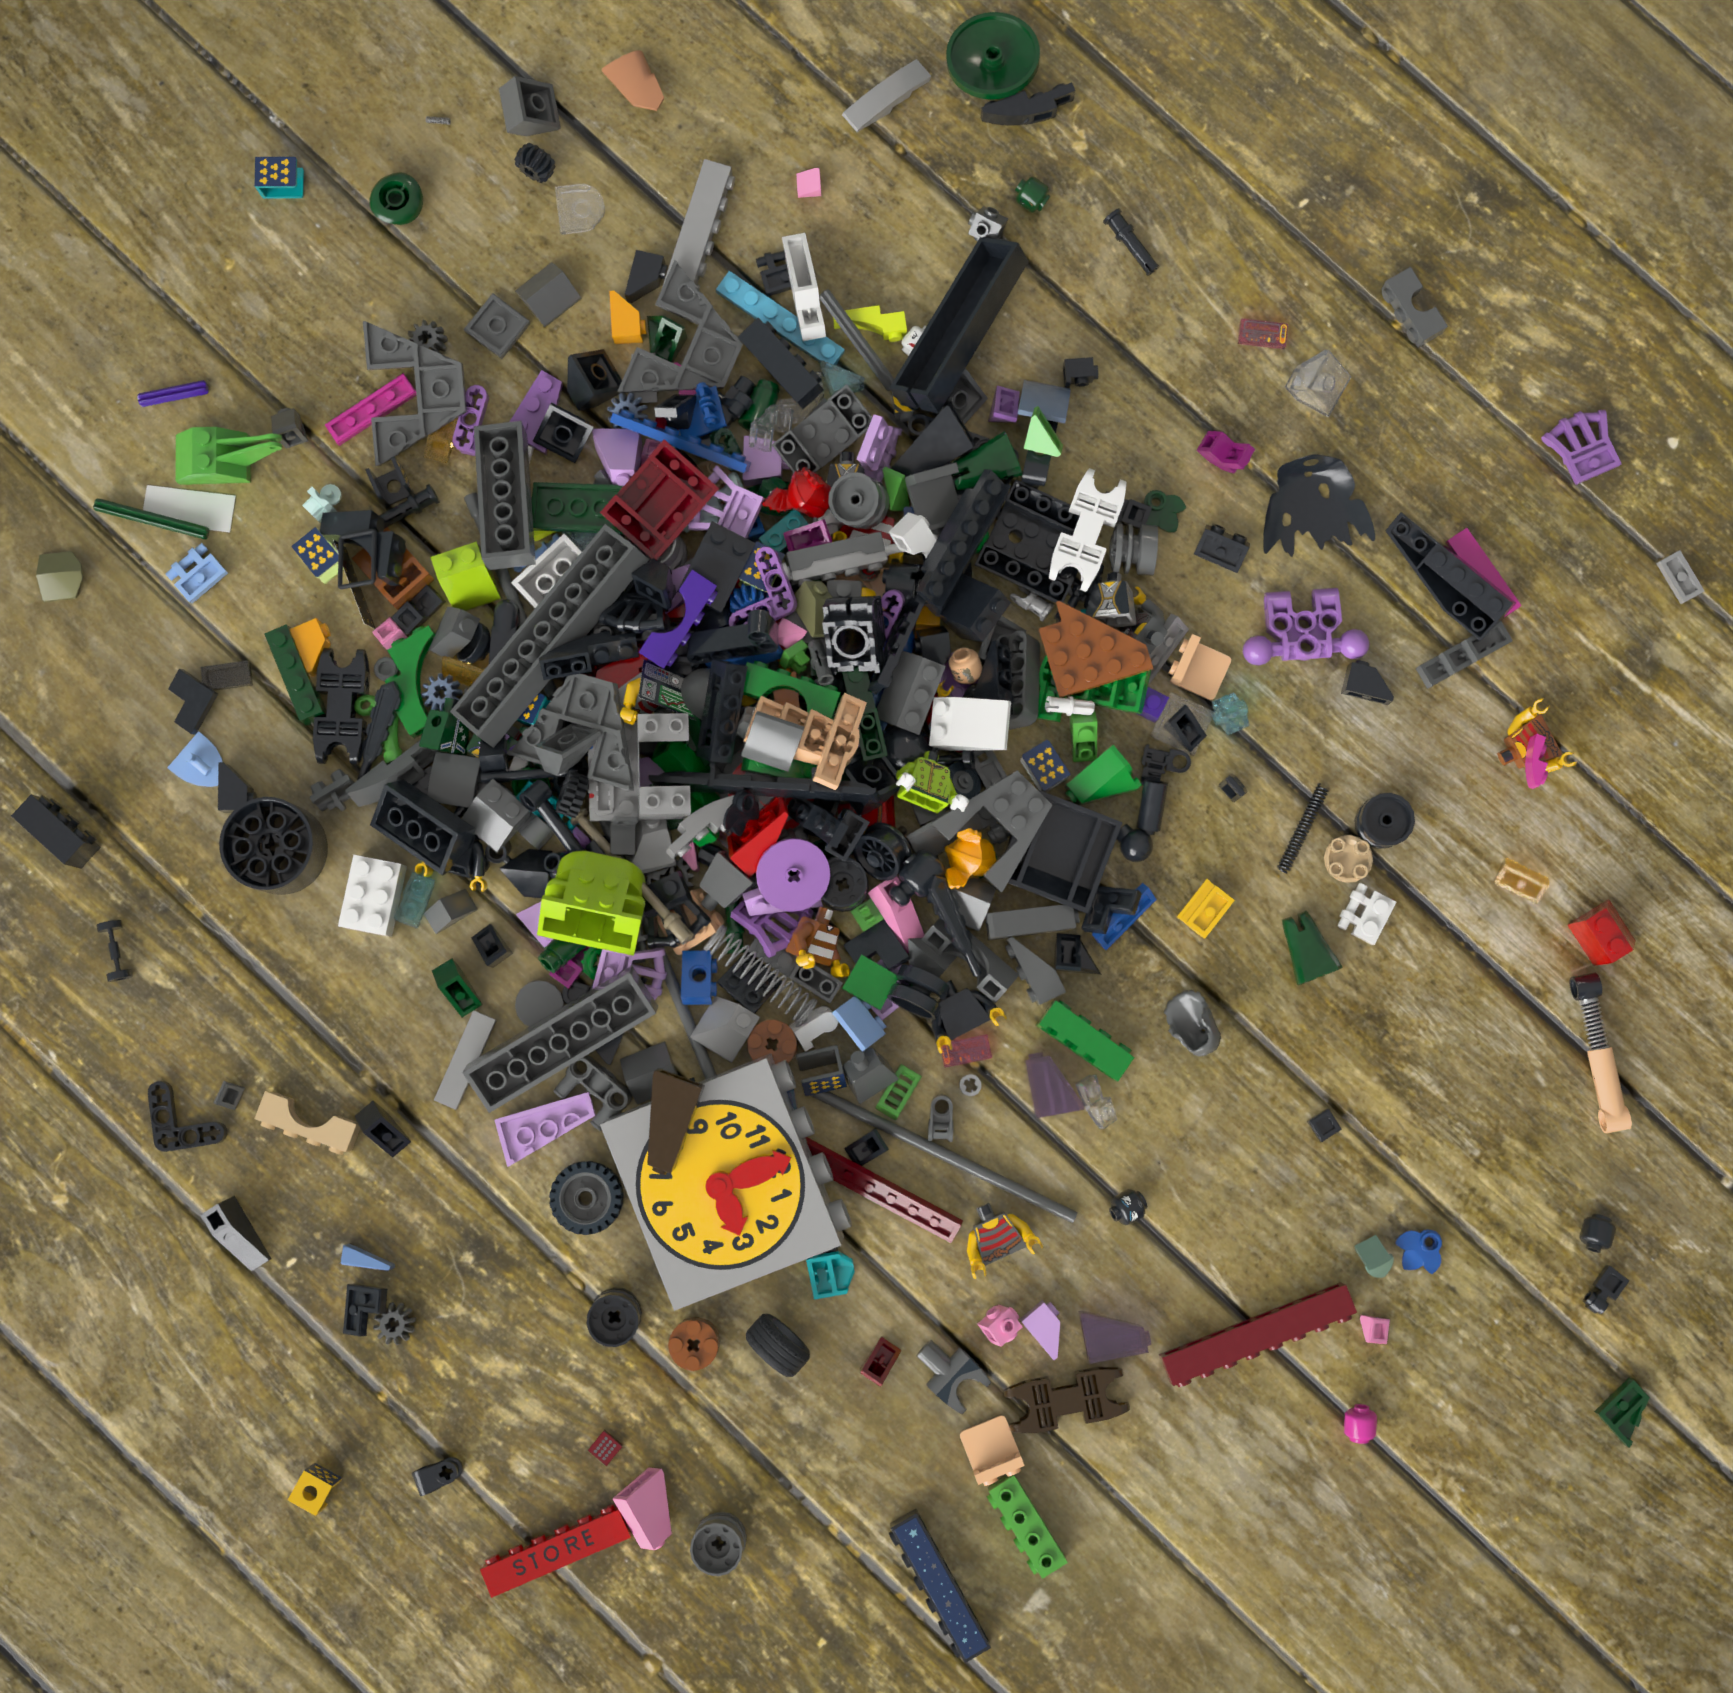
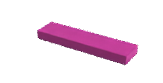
(375, 405)
(1470, 551)

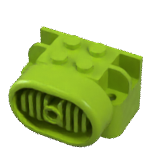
(594, 902)

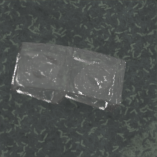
(1098, 1107)

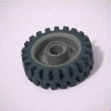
(567, 1203)

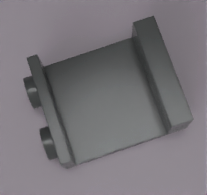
(933, 495)

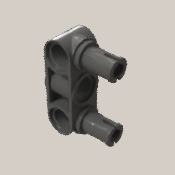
(599, 1083)

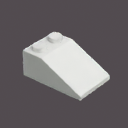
(969, 724)

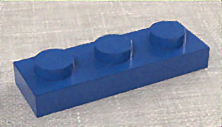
(1121, 922)

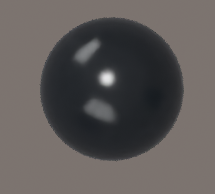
(904, 746)

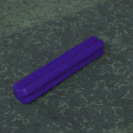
(173, 393)

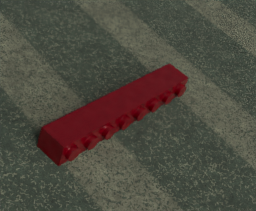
(1257, 1334)

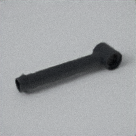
(537, 798)

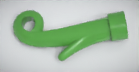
(391, 745)

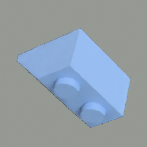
(860, 1023)

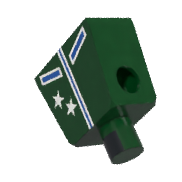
(445, 731)

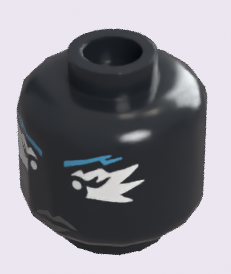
(1128, 1207)

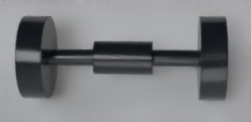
(967, 757)
(110, 926)

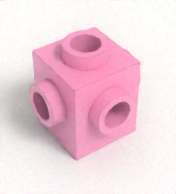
(1000, 1324)

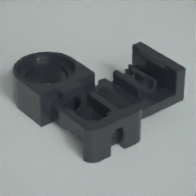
(1156, 762)

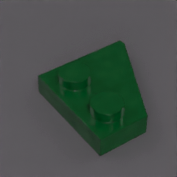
(1624, 1410)

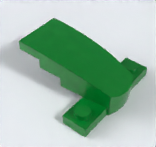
(1120, 695)

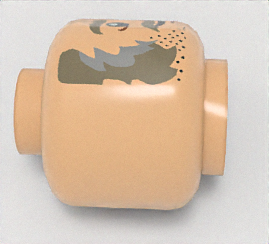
(965, 666)

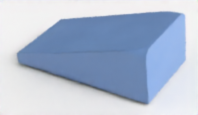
(360, 1258)

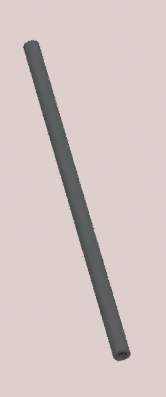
(947, 1155)

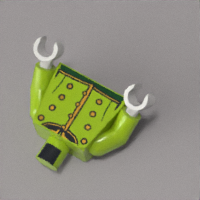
(929, 784)

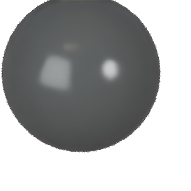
(694, 690)

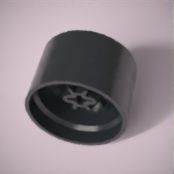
(297, 875)

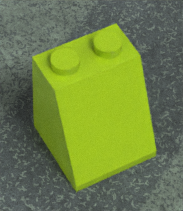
(465, 577)

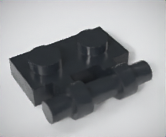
(774, 278)

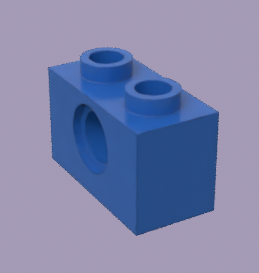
(698, 992)

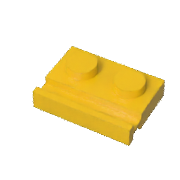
(1205, 908)

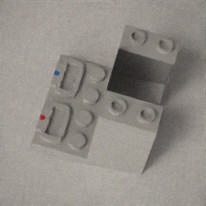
(643, 802)

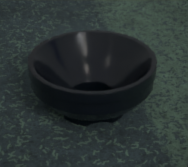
(478, 647)

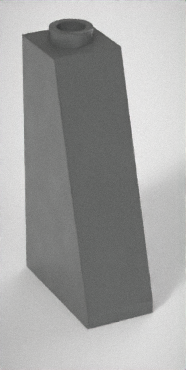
(1030, 921)

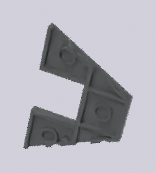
(709, 354)
(438, 391)
(593, 705)

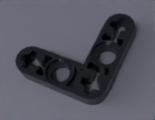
(171, 1127)

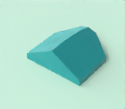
(830, 1274)

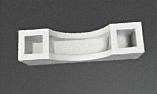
(913, 535)

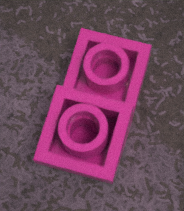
(1534, 768)

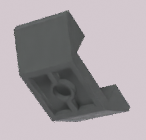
(824, 432)

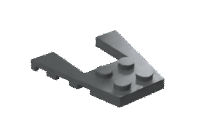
(1016, 807)

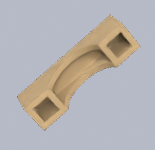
(280, 1112)

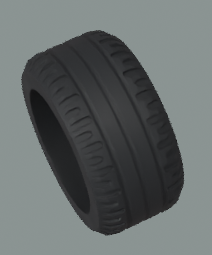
(777, 1345)

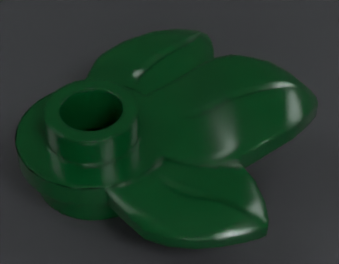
(1165, 514)

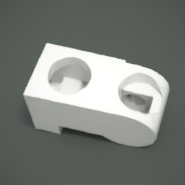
(815, 1024)

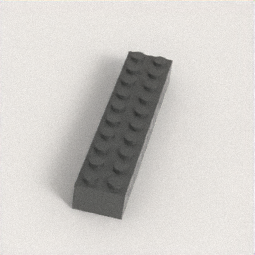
(561, 617)

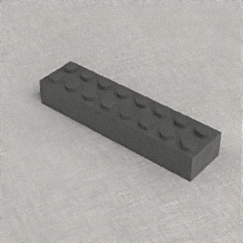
(560, 1039)

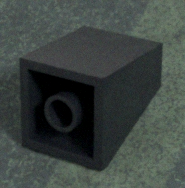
(974, 609)

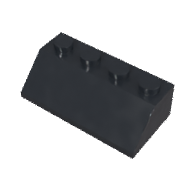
(421, 826)

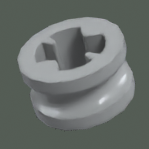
(963, 1088)

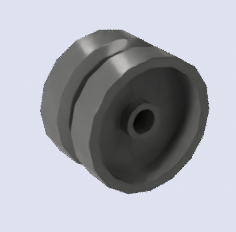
(858, 500)

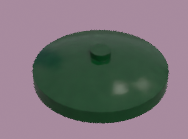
(993, 55)

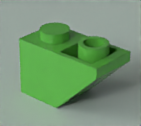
(1083, 737)

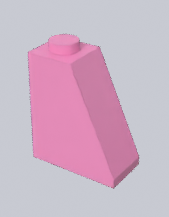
(646, 1509)

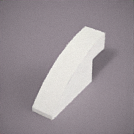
(804, 287)

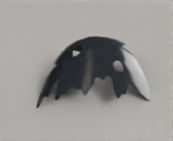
(1312, 511)

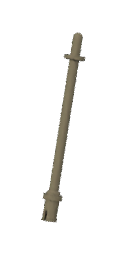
(671, 920)

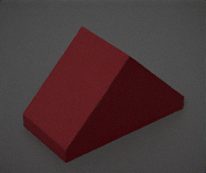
(880, 1361)

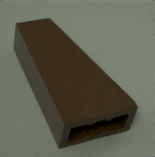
(671, 1114)

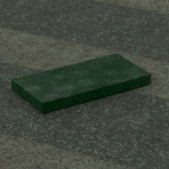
(571, 506)

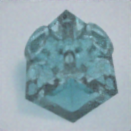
(1230, 713)

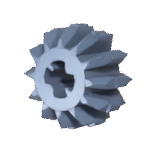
(625, 402)
(433, 695)

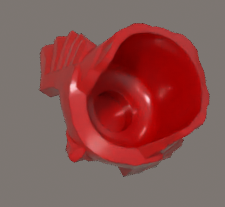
(805, 493)

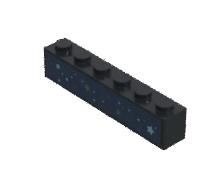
(940, 1586)

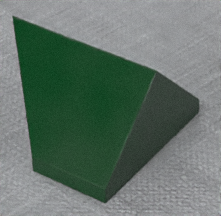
(665, 337)

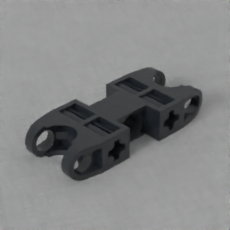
(340, 723)

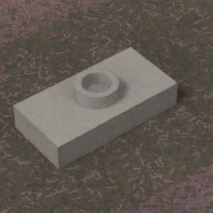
(1680, 577)

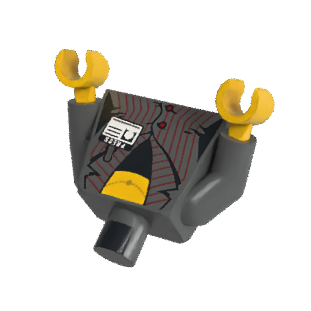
(1149, 623)

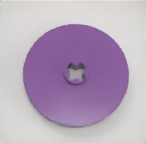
(793, 855)

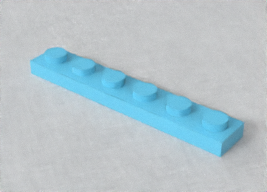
(786, 323)

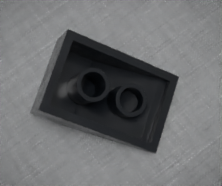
(721, 561)

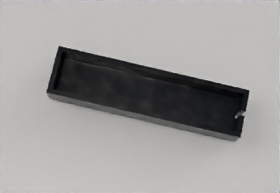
(959, 324)

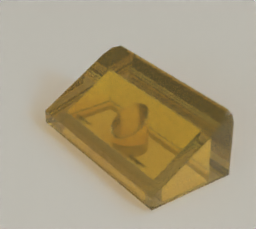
(460, 671)
(1521, 880)

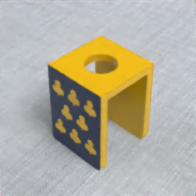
(322, 1480)

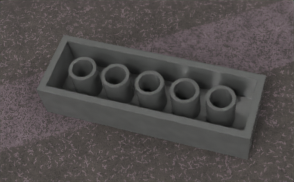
(504, 495)

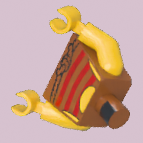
(1519, 732)

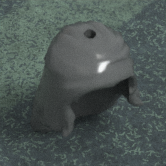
(1187, 1017)

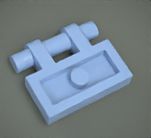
(201, 577)

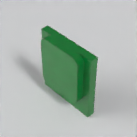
(870, 982)

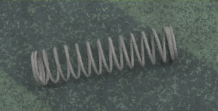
(804, 1010)

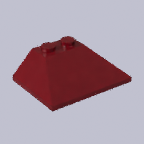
(659, 500)

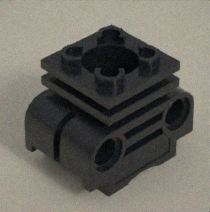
(847, 646)

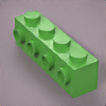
(1027, 1525)

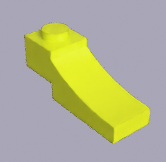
(890, 325)

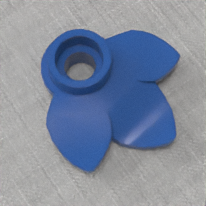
(1417, 1253)

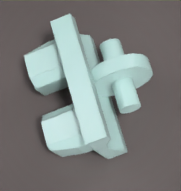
(322, 502)

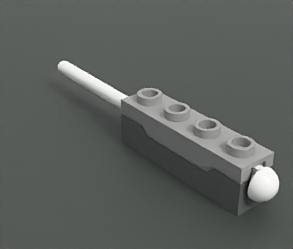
(838, 558)

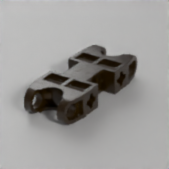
(1066, 1399)

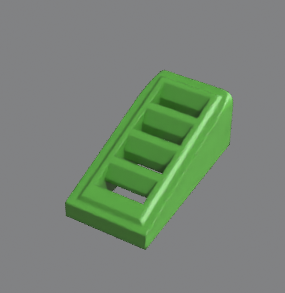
(889, 1111)

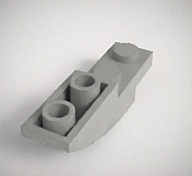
(696, 826)

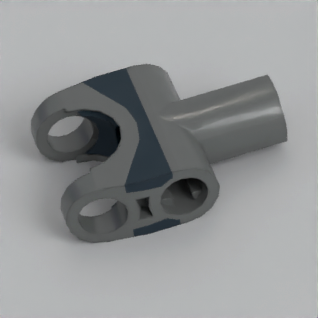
(950, 1372)

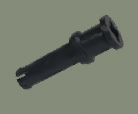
(1125, 233)
(414, 504)

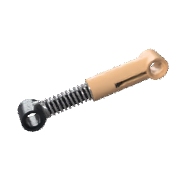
(1613, 1113)

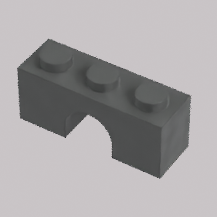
(1420, 325)

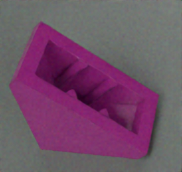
(808, 536)

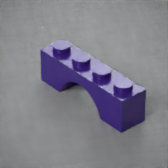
(696, 593)

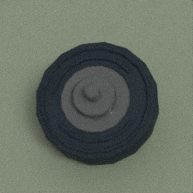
(964, 781)

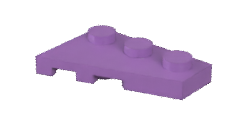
(535, 405)

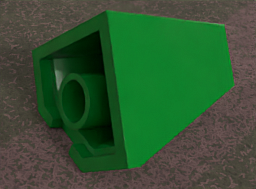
(1102, 779)

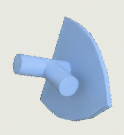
(197, 762)

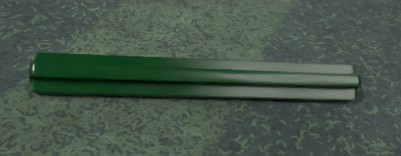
(151, 518)

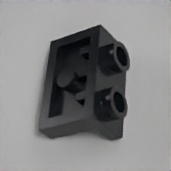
(1222, 547)

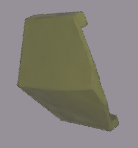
(59, 576)

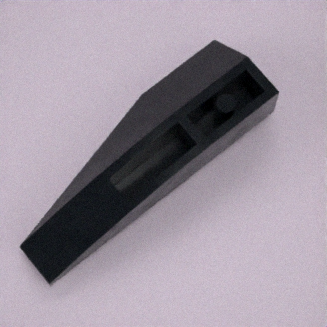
(1450, 579)

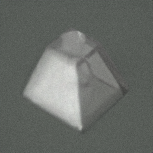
(1319, 382)

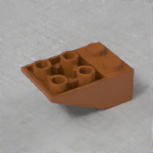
(412, 580)

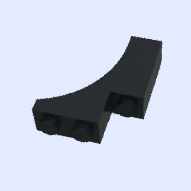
(389, 544)

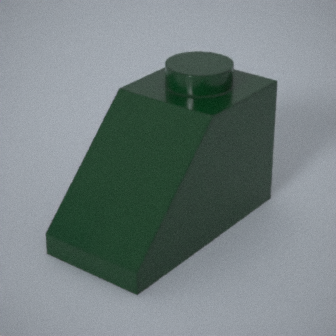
(456, 987)

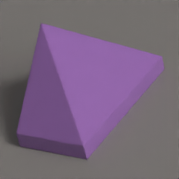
(1004, 405)

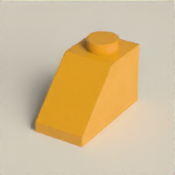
(625, 321)
(310, 641)

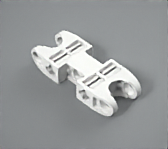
(1094, 511)

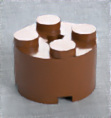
(775, 1030)
(694, 1358)

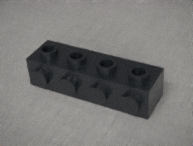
(781, 363)

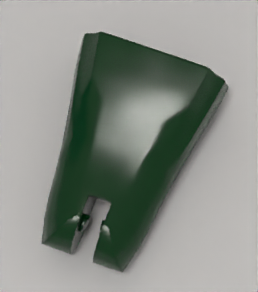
(993, 455)
(1308, 949)

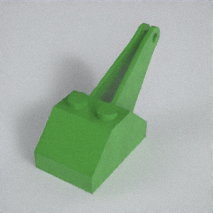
(220, 455)

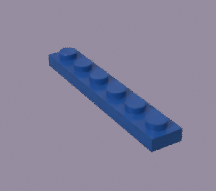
(690, 444)

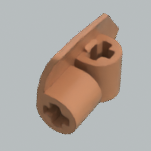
(635, 81)

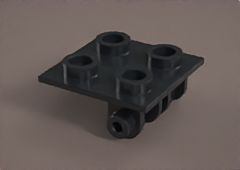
(745, 993)

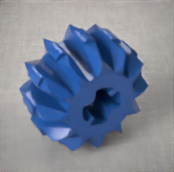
(745, 597)

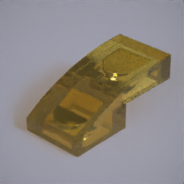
(440, 443)

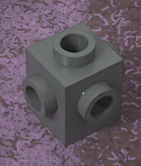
(987, 224)

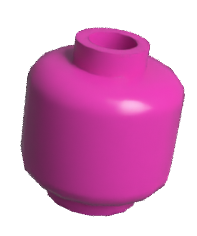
(1360, 1424)

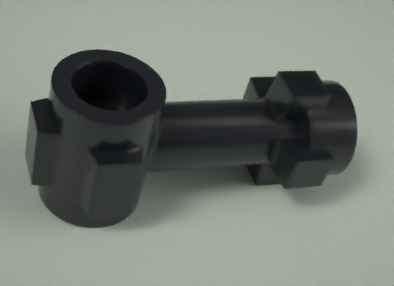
(1076, 596)

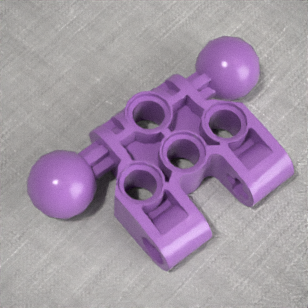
(1325, 604)

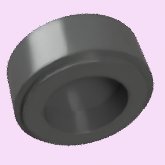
(385, 668)

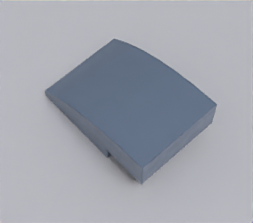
(1051, 400)

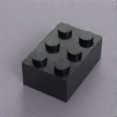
(56, 830)

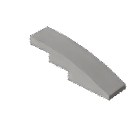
(886, 95)

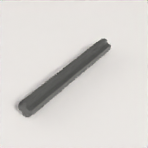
(857, 338)

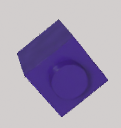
(1153, 705)

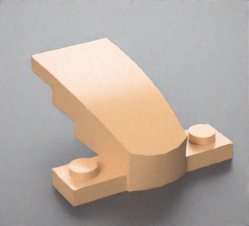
(824, 740)

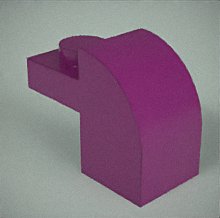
(1223, 452)

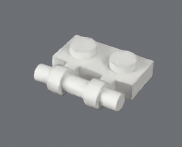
(1373, 916)

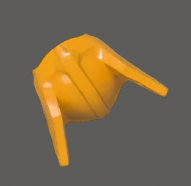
(968, 857)

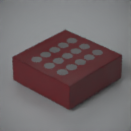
(605, 1447)

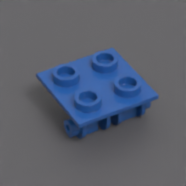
(707, 412)

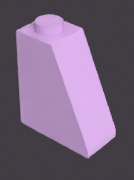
(619, 453)

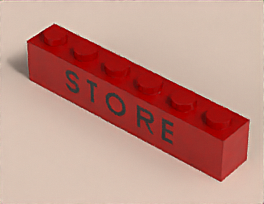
(554, 1551)

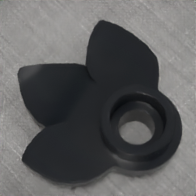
(741, 810)

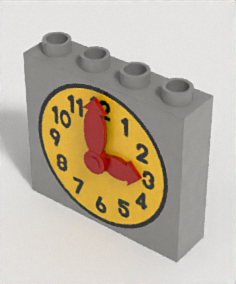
(741, 1189)

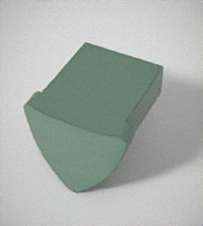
(1375, 1257)

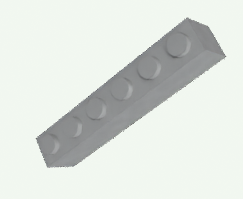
(702, 219)

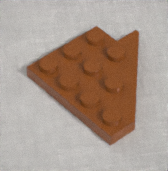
(1090, 653)

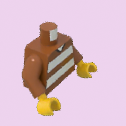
(817, 942)

